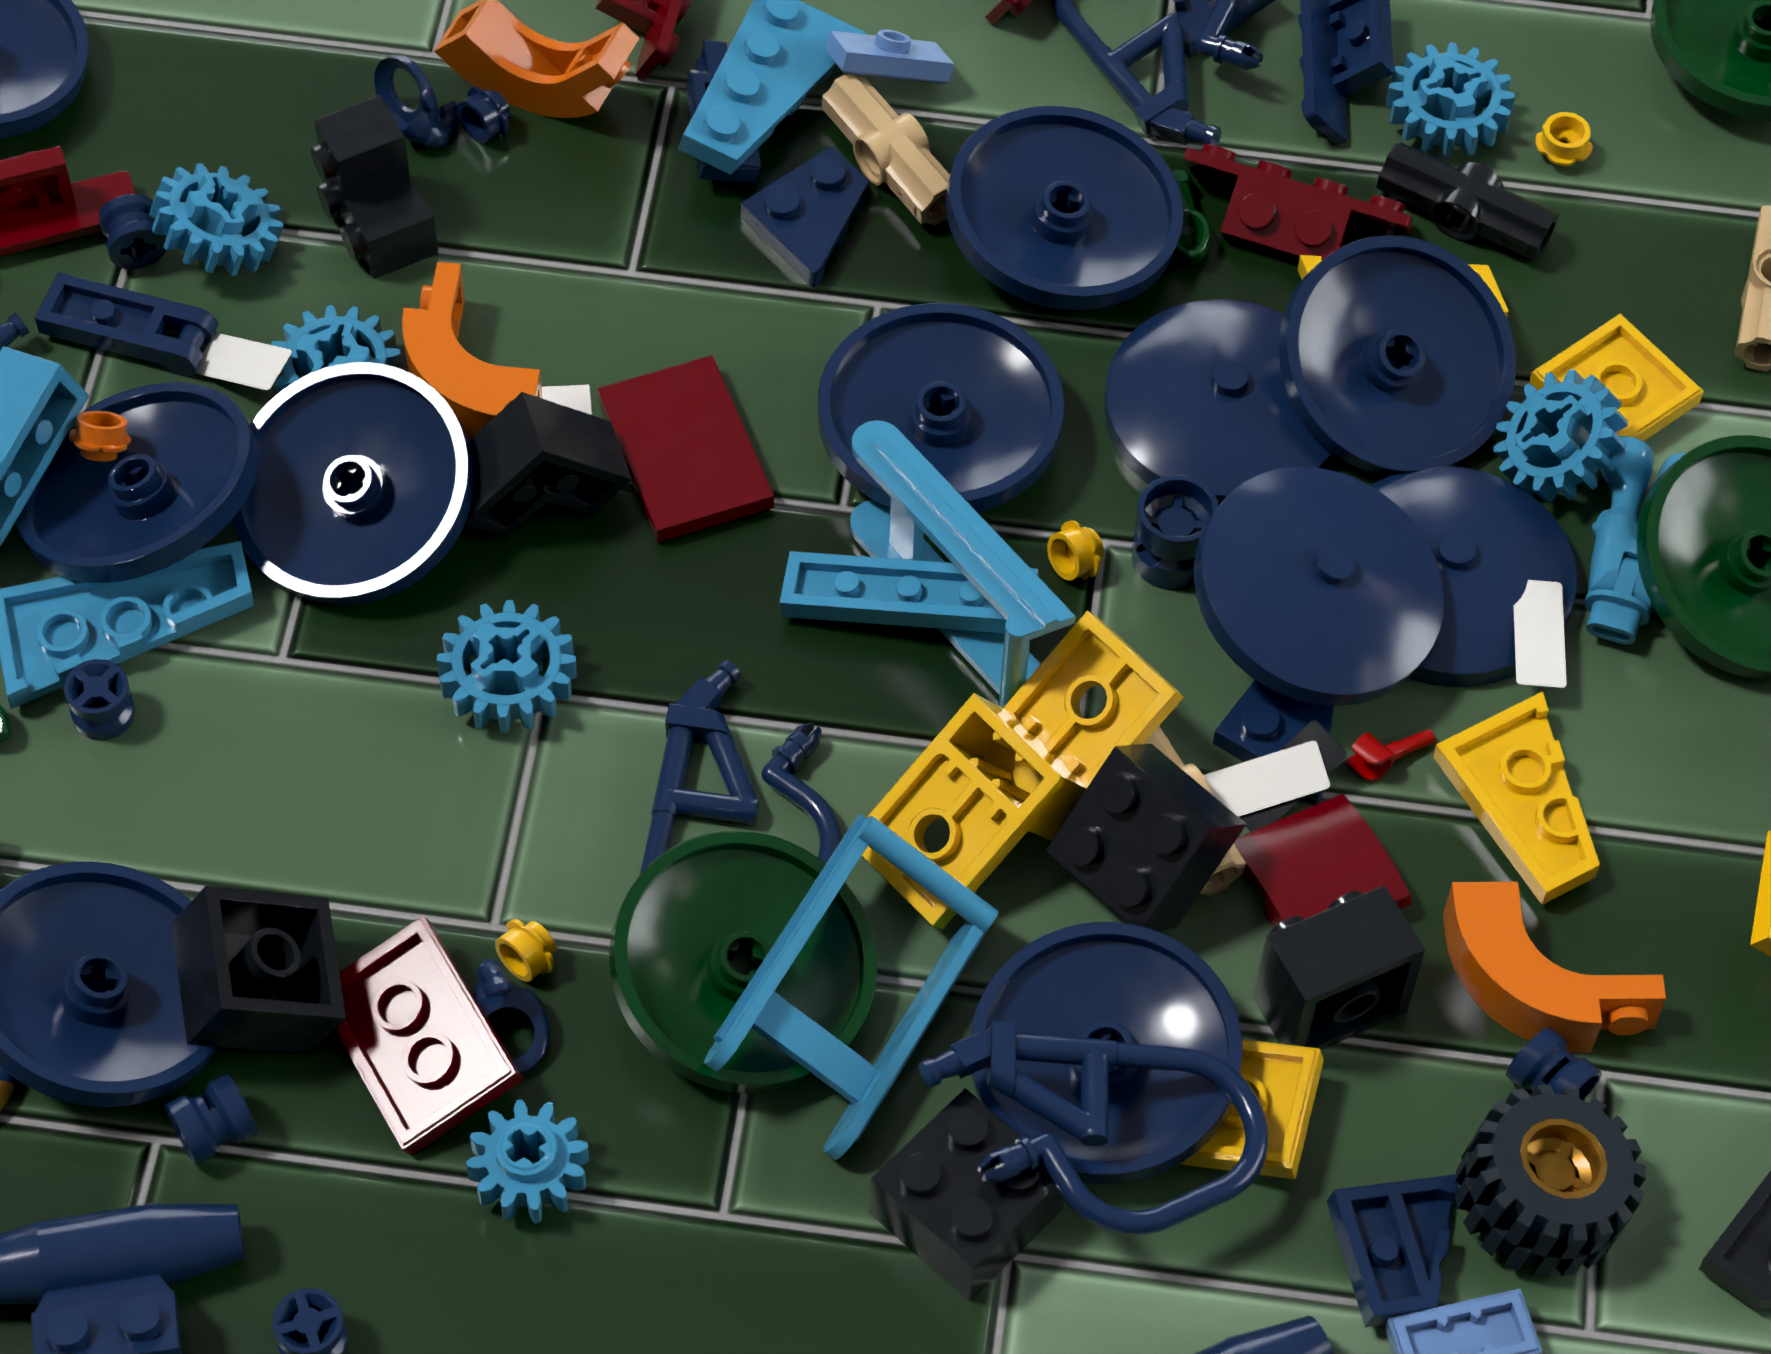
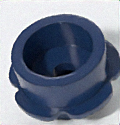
(484, 114)

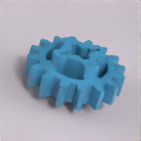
(1450, 99)
(216, 219)
(334, 342)
(1560, 435)
(507, 666)

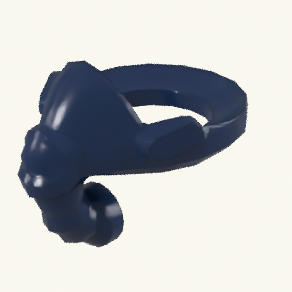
(419, 124)
(499, 992)

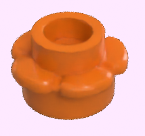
(100, 435)

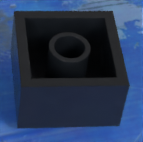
(1145, 837)
(258, 970)
(1338, 970)
(945, 1209)

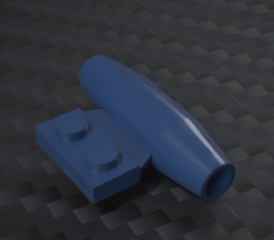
(109, 1272)

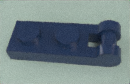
(126, 322)

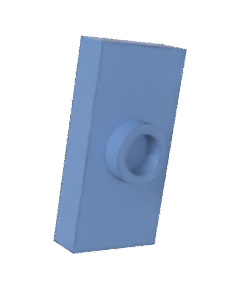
(889, 56)
(1473, 1326)

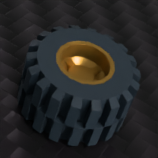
(1549, 1180)

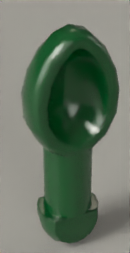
(1196, 231)

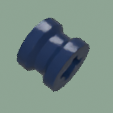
(130, 232)
(99, 683)
(305, 1315)

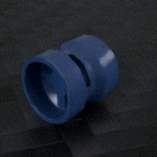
(1548, 1062)
(211, 1119)

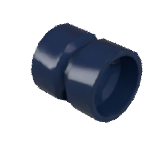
(1169, 528)

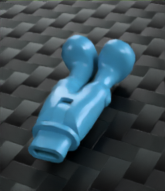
(1615, 585)

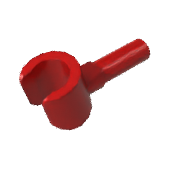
(1375, 759)

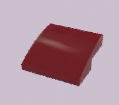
(1315, 859)

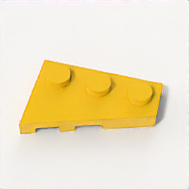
(1521, 795)

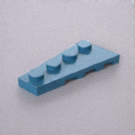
(761, 80)
(65, 622)

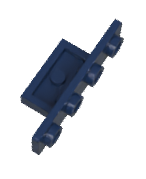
(1343, 52)

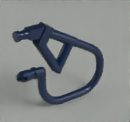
(1165, 112)
(697, 721)
(999, 1049)

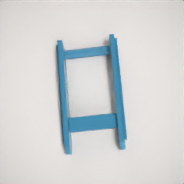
(930, 505)
(810, 1043)

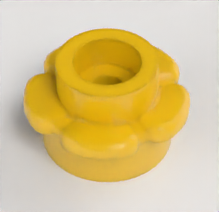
(1564, 139)
(1075, 551)
(526, 949)

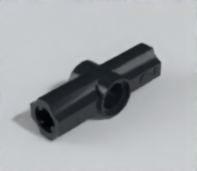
(1467, 201)

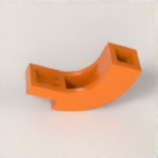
(531, 70)
(432, 353)
(1527, 989)

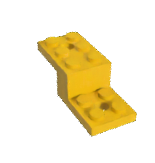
(1020, 764)

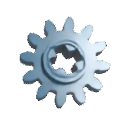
(507, 1155)

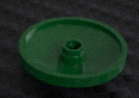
(1718, 51)
(1710, 552)
(701, 931)

